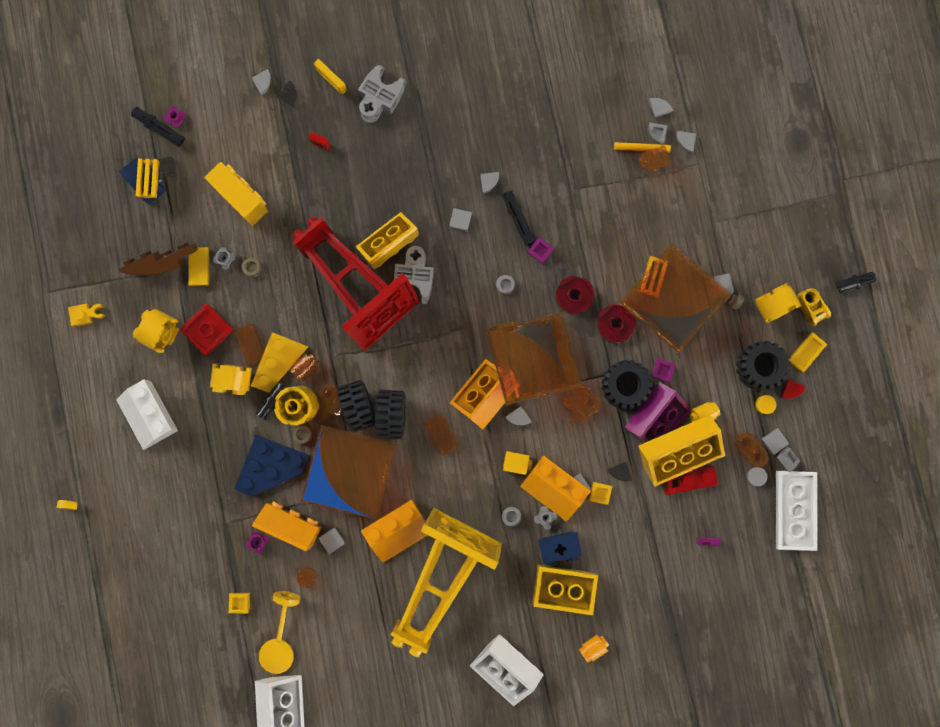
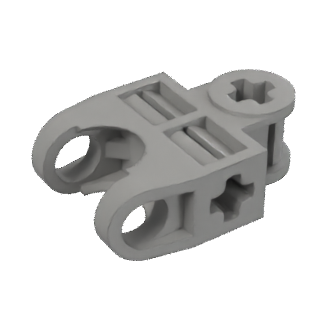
(379, 95)
(416, 272)

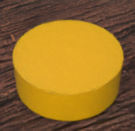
(765, 404)
(64, 504)

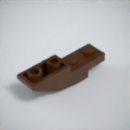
(155, 264)

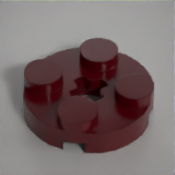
(574, 284)
(615, 334)

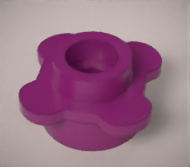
(180, 116)
(259, 548)

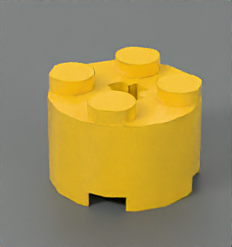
(777, 304)
(156, 330)
(230, 378)
(292, 396)

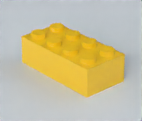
(682, 450)

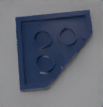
(269, 466)

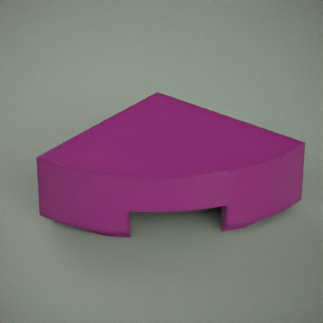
(713, 541)

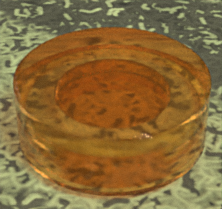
(306, 577)

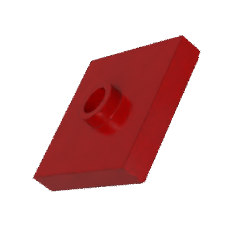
(206, 329)

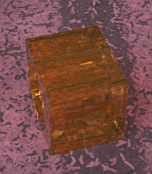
(654, 159)

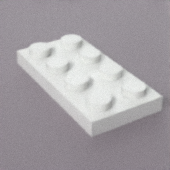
(796, 510)

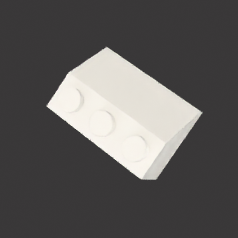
(146, 413)
(507, 670)
(279, 701)

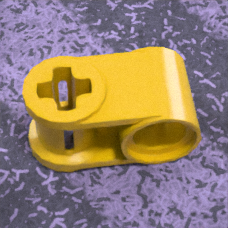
(814, 307)

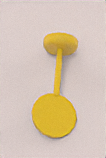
(276, 654)

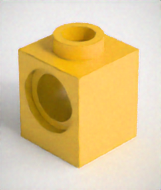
(517, 463)

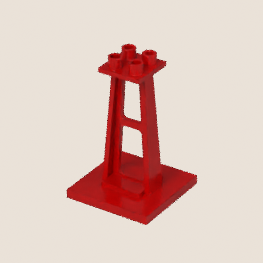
(377, 315)

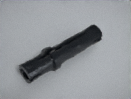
(140, 115)
(518, 217)

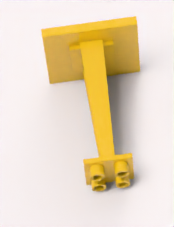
(462, 538)

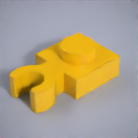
(83, 314)

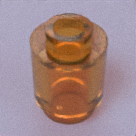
(304, 367)

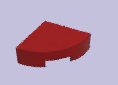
(792, 390)

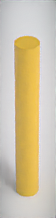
(638, 146)

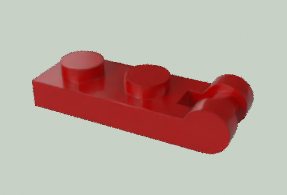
(692, 480)

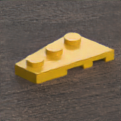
(276, 361)

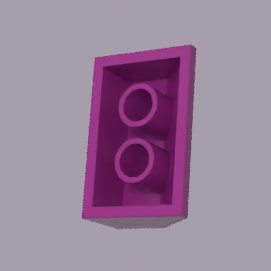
(658, 414)

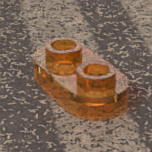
(753, 447)

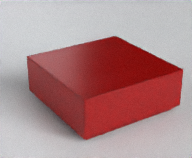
(319, 141)

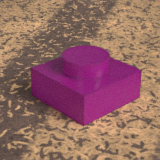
(540, 250)
(663, 370)

